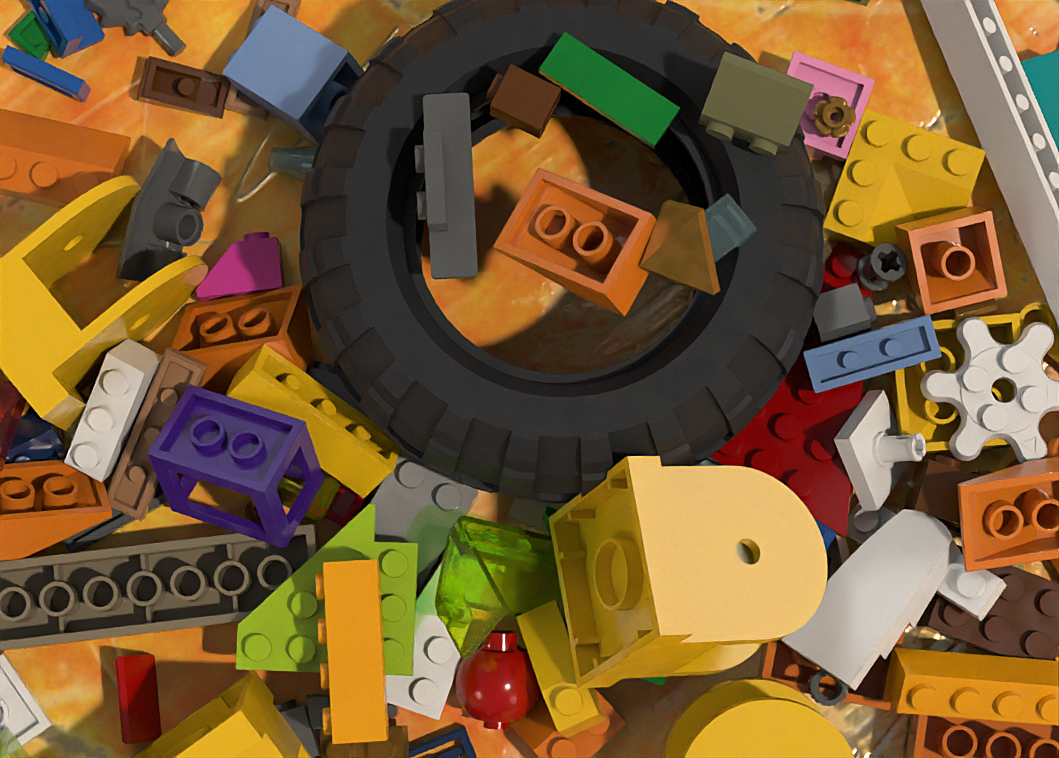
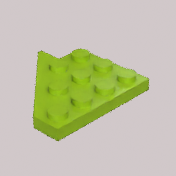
(285, 625)

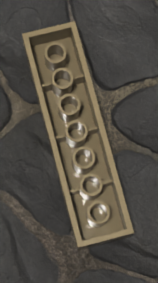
(143, 588)

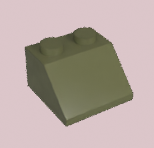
(754, 105)

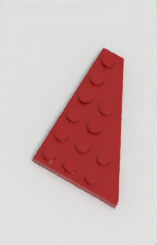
(798, 428)

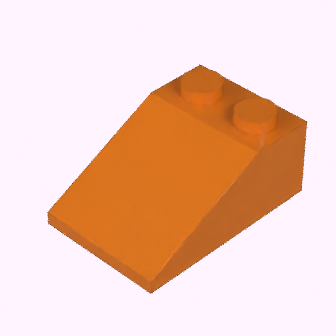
(579, 240)
(46, 505)
(1010, 515)

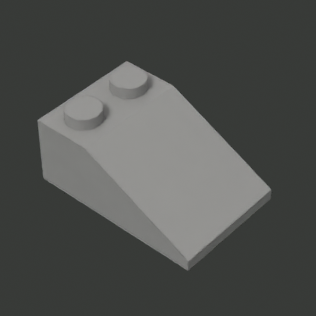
(420, 508)

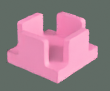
(828, 82)

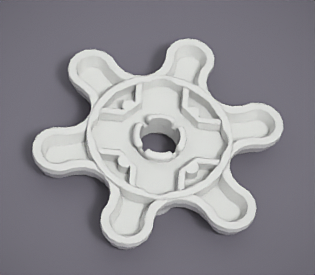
(971, 393)

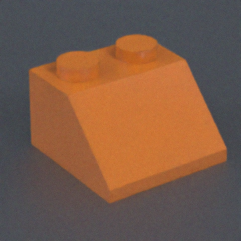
(952, 259)
(543, 738)

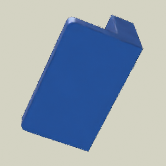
(67, 24)

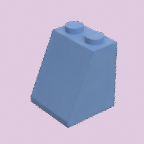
(292, 72)

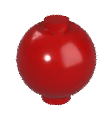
(497, 681)

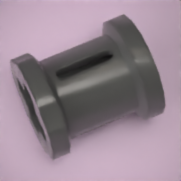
(891, 269)

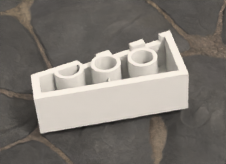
(434, 660)

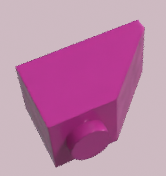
(245, 269)

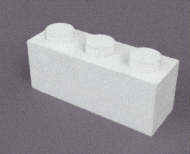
(113, 409)

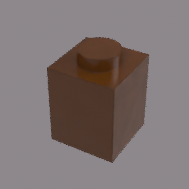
(523, 100)

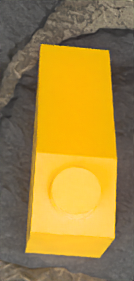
(552, 660)

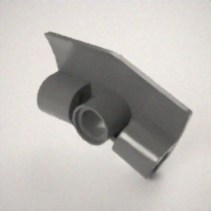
(166, 213)

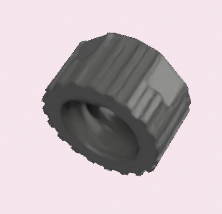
(818, 697)

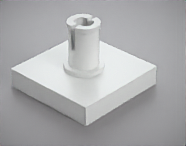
(875, 451)

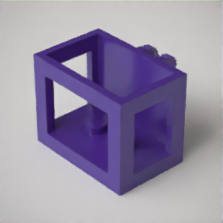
(239, 450)

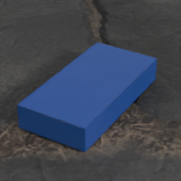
(45, 74)

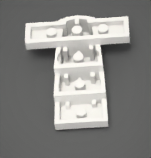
(885, 589)

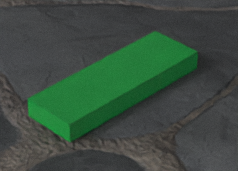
(609, 90)

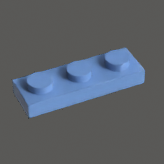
(872, 353)

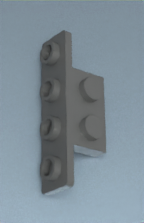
(449, 185)

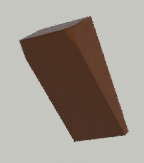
(183, 88)

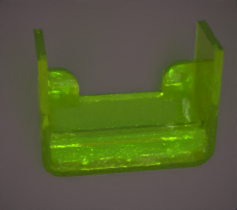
(492, 574)

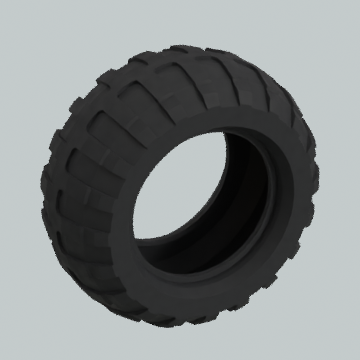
(519, 426)

